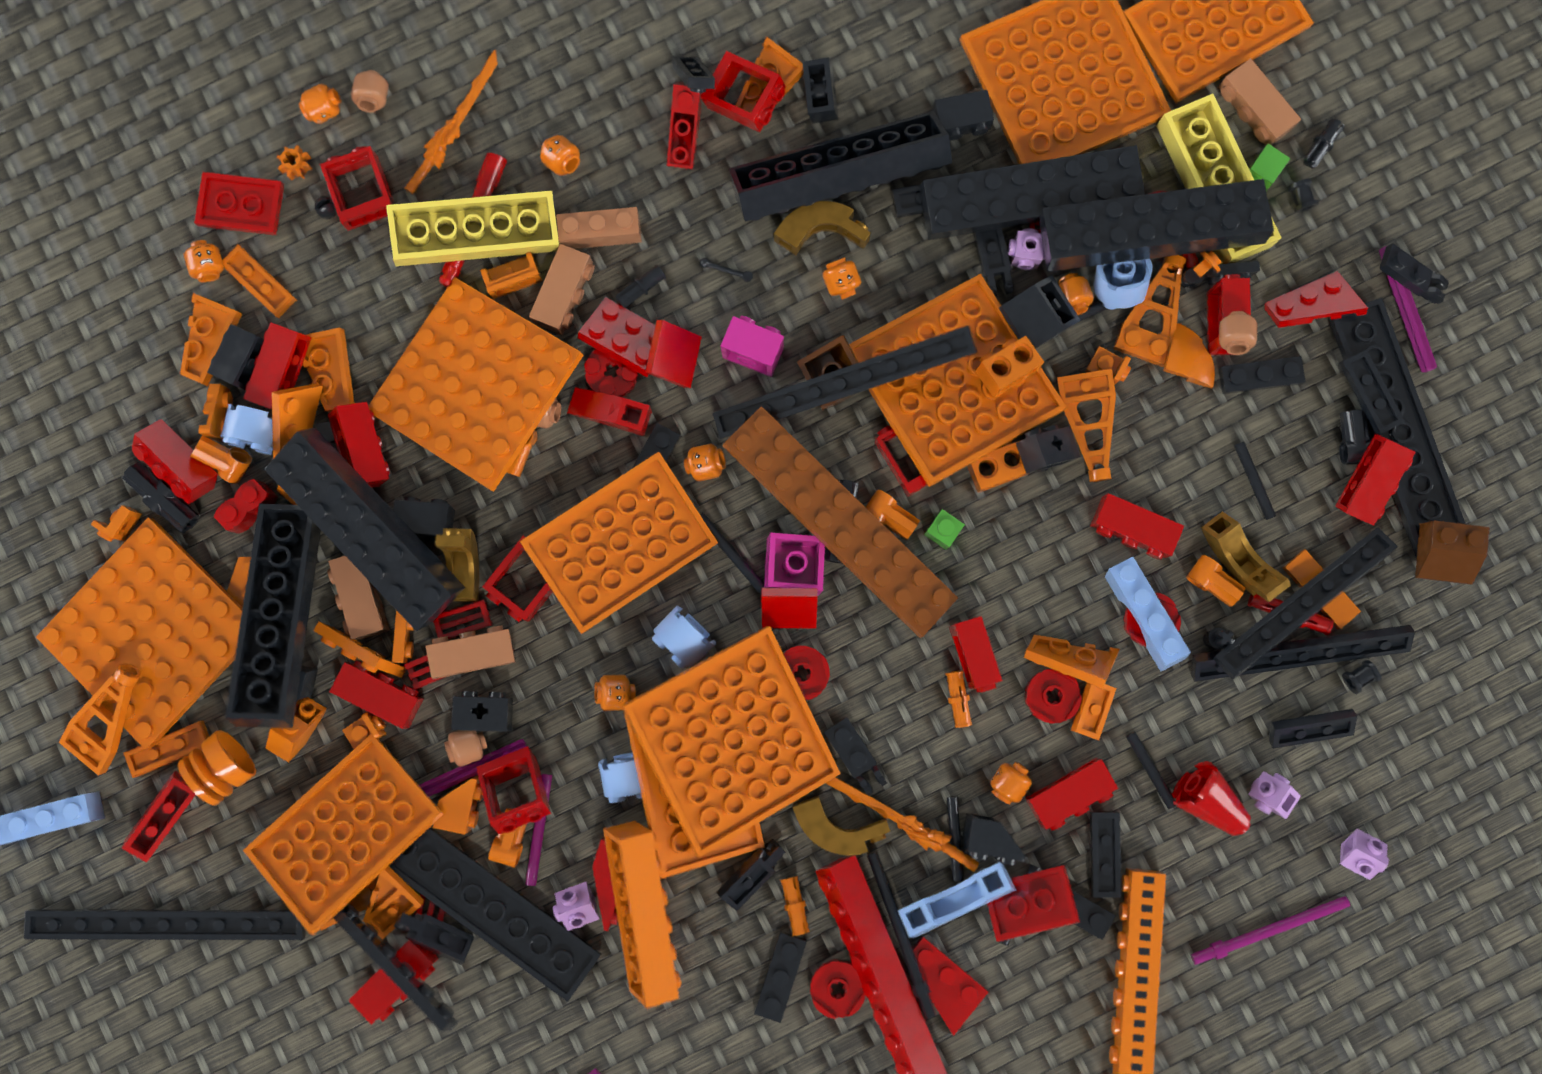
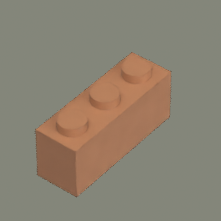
(1258, 103)
(599, 228)
(562, 289)
(357, 599)
(470, 652)

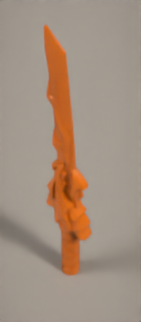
(437, 145)
(915, 830)

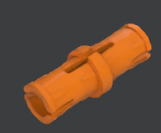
(958, 699)
(795, 905)

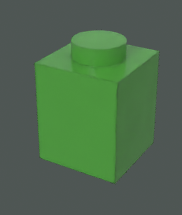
(1268, 165)
(944, 529)

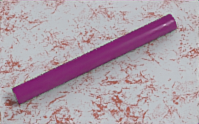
(537, 839)

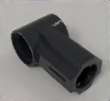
(1354, 436)

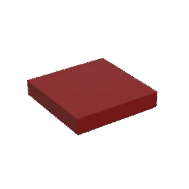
(673, 354)
(789, 607)

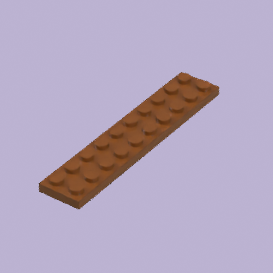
(840, 522)

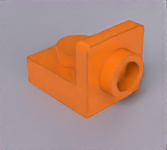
(1105, 359)
(120, 525)
(363, 727)

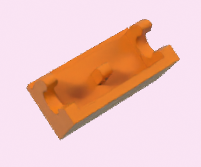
(511, 276)

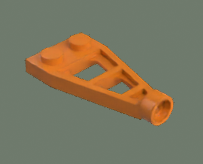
(1141, 342)
(1087, 387)
(86, 744)

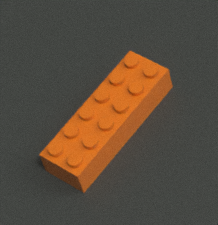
(642, 913)

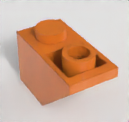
(289, 741)
(460, 807)

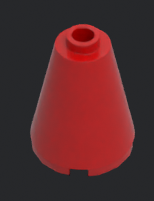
(1211, 799)

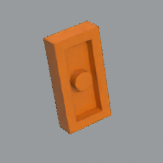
(402, 645)
(1093, 710)

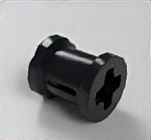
(1302, 195)
(1361, 677)

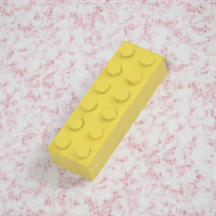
(1208, 156)
(472, 228)

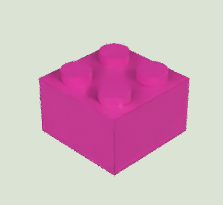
(752, 345)
(794, 562)

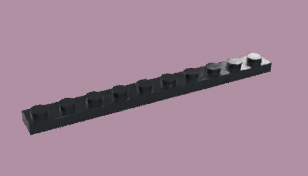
(851, 379)
(162, 924)

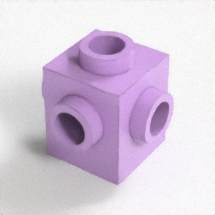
(1021, 255)
(1274, 794)
(1364, 854)
(576, 906)

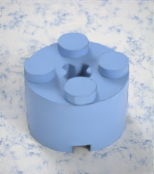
(1122, 283)
(248, 427)
(683, 638)
(619, 778)

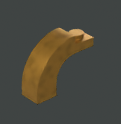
(816, 218)
(462, 560)
(1241, 560)
(833, 838)

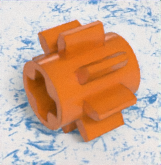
(287, 159)

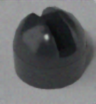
(327, 211)

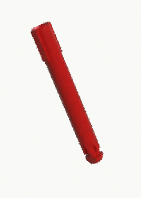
(487, 179)

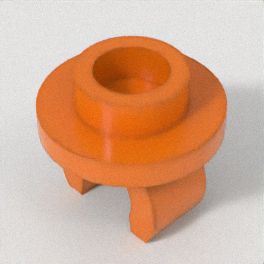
(1210, 261)

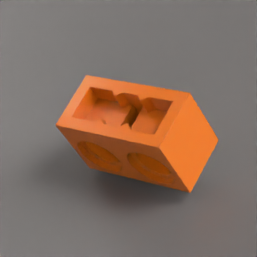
(1012, 369)
(1001, 471)

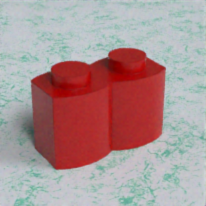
(241, 511)

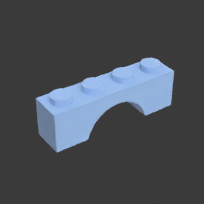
(1157, 628)
(50, 817)
(957, 900)

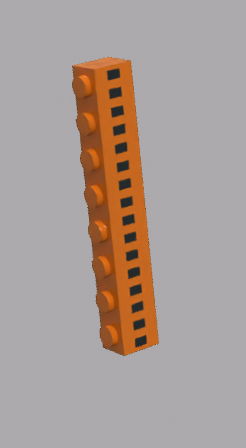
(1138, 972)

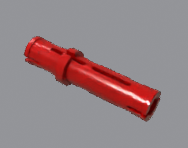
(1317, 622)

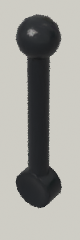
(747, 275)

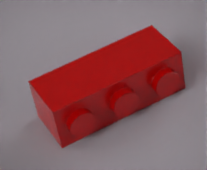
(276, 364)
(358, 441)
(171, 461)
(1375, 479)
(1136, 527)
(377, 694)
(1072, 794)
(159, 818)
(379, 993)

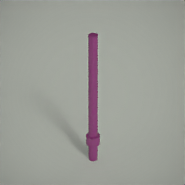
(1220, 949)

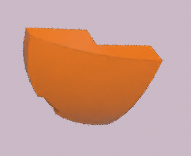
(1190, 358)

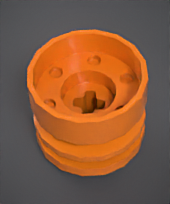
(217, 767)

